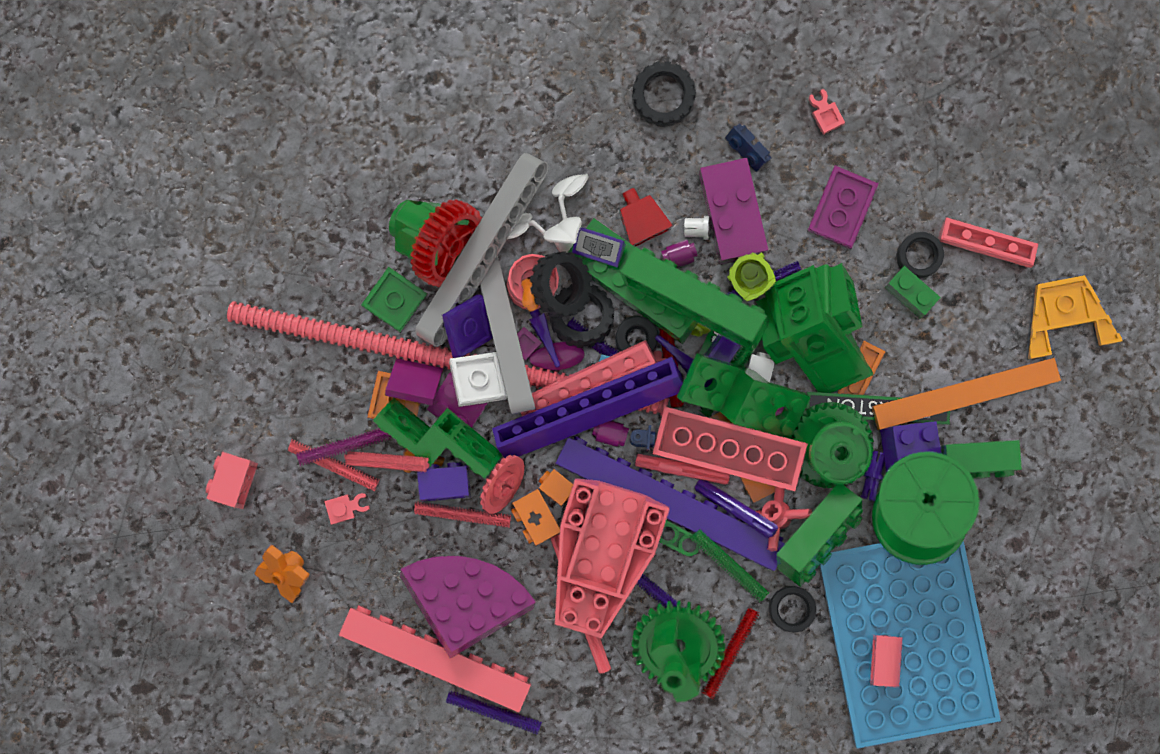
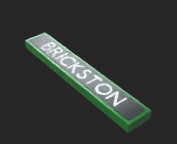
(864, 404)

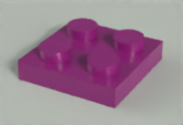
(447, 398)

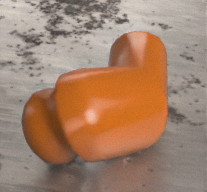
(527, 297)

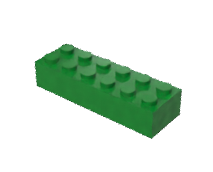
(610, 279)
(694, 298)

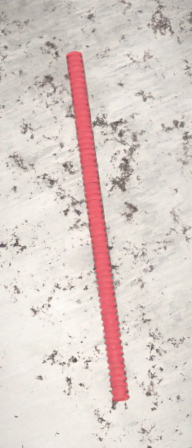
(373, 342)

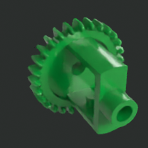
(676, 662)

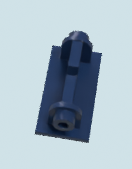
(740, 140)
(643, 438)

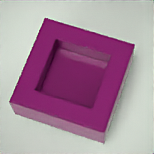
(528, 343)

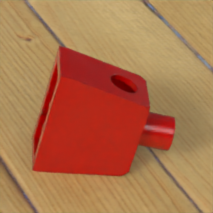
(642, 218)

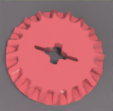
(502, 484)

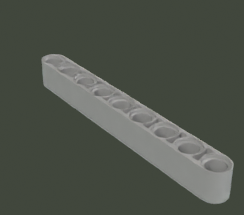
(483, 245)

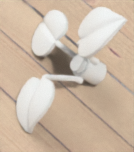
(565, 232)

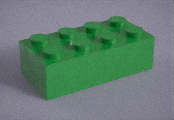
(820, 535)

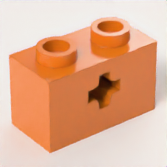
(535, 503)

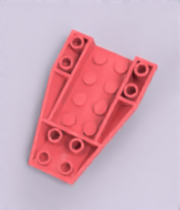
(603, 551)

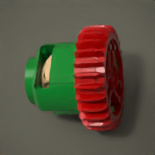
(433, 235)

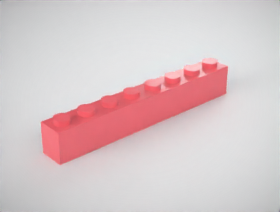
(432, 658)

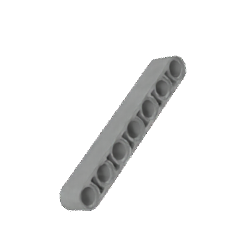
(506, 340)

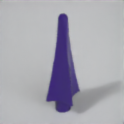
(540, 326)
(682, 358)

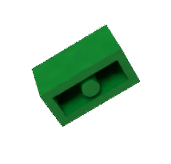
(912, 292)

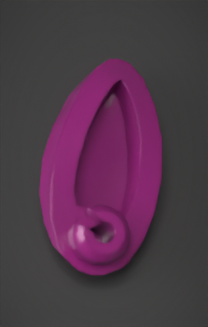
(567, 356)

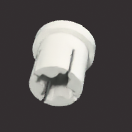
(697, 227)

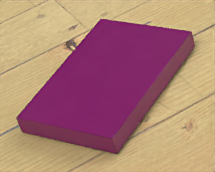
(842, 207)

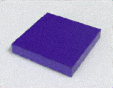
(467, 326)

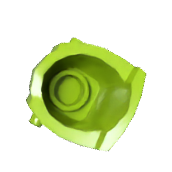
(751, 276)

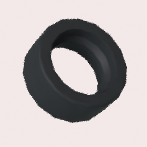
(931, 240)
(810, 614)

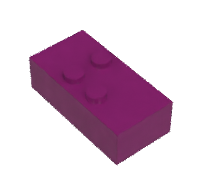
(733, 210)

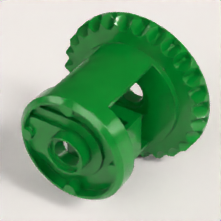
(837, 444)

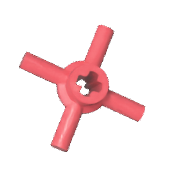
(781, 515)

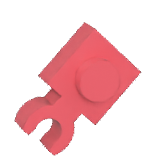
(826, 116)
(343, 509)

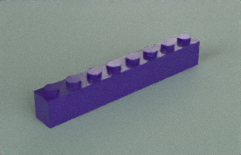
(589, 409)

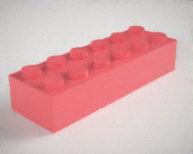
(730, 448)

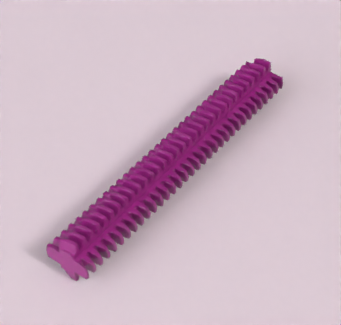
(341, 445)

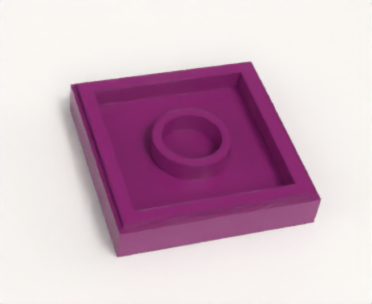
(414, 381)

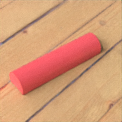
(988, 242)

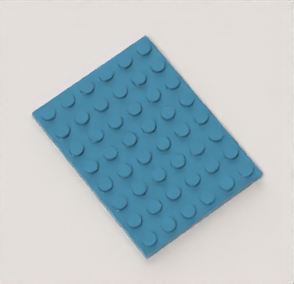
(943, 655)

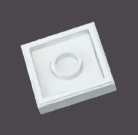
(477, 379)

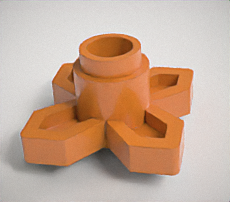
(284, 571)

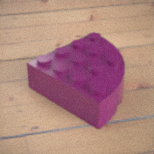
(464, 598)

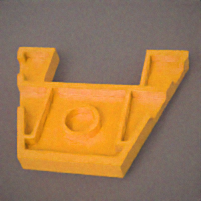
(1065, 305)

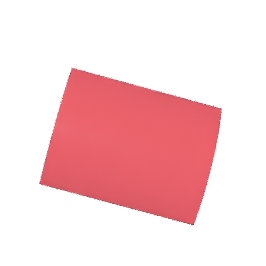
(886, 661)

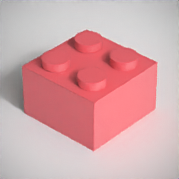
(231, 480)

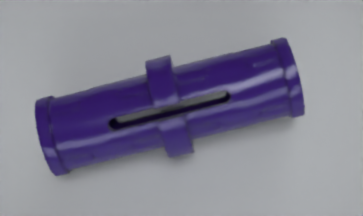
(873, 476)

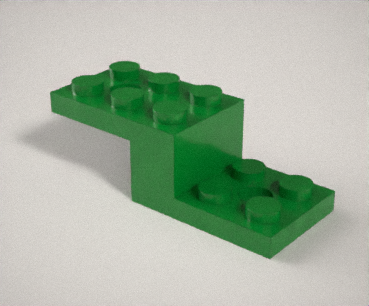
(743, 396)
(430, 442)

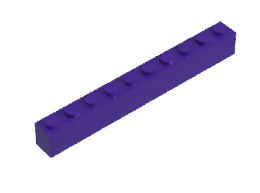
(684, 509)

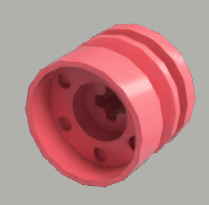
(522, 270)

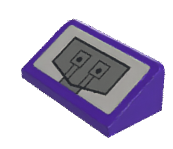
(599, 247)

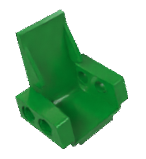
(813, 322)

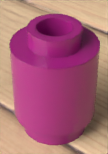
(680, 253)
(611, 433)

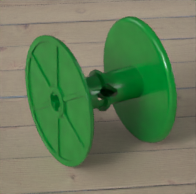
(925, 508)

